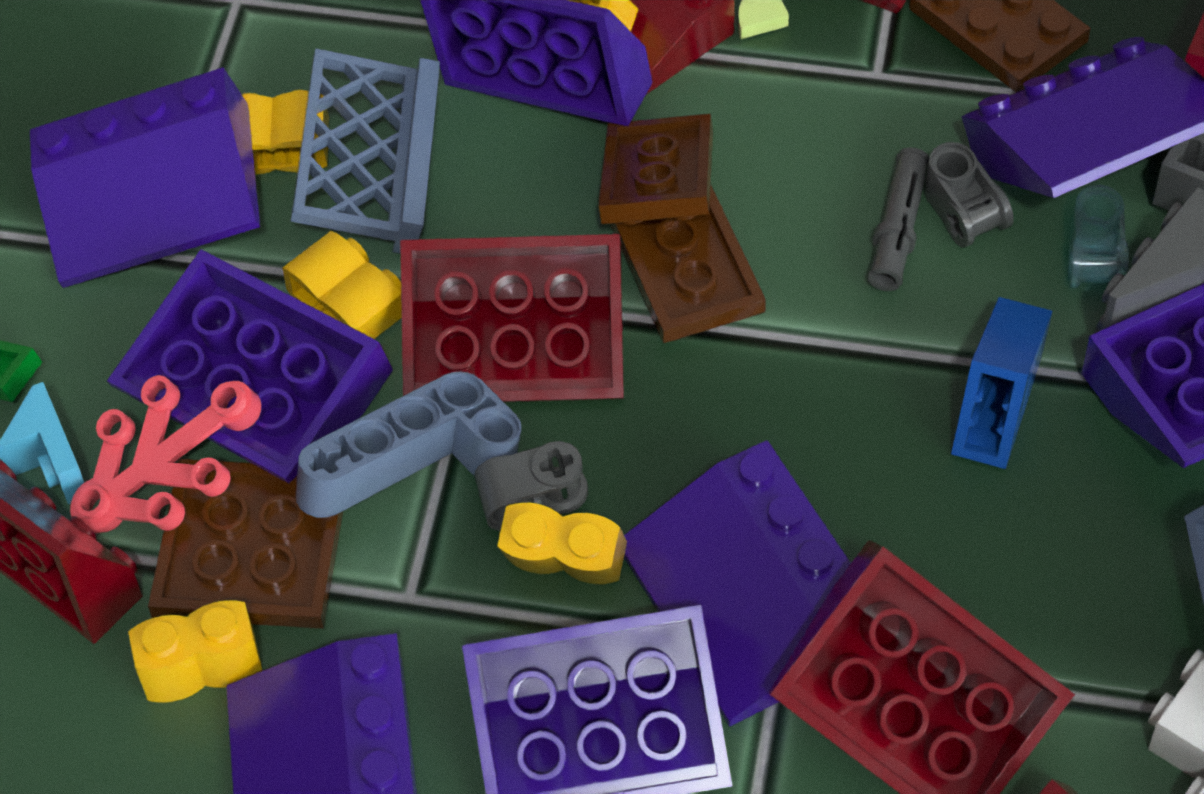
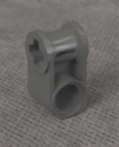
(965, 194)
(531, 479)

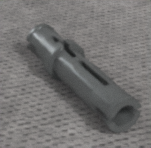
(895, 235)

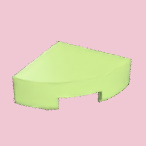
(761, 17)

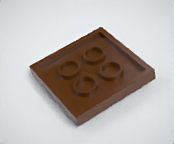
(248, 549)

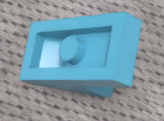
(39, 440)

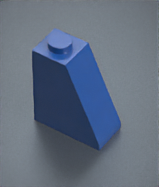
(1001, 382)

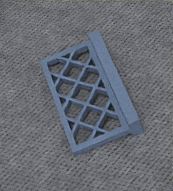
(411, 145)

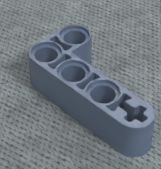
(397, 440)

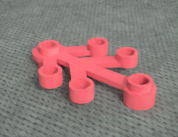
(156, 458)

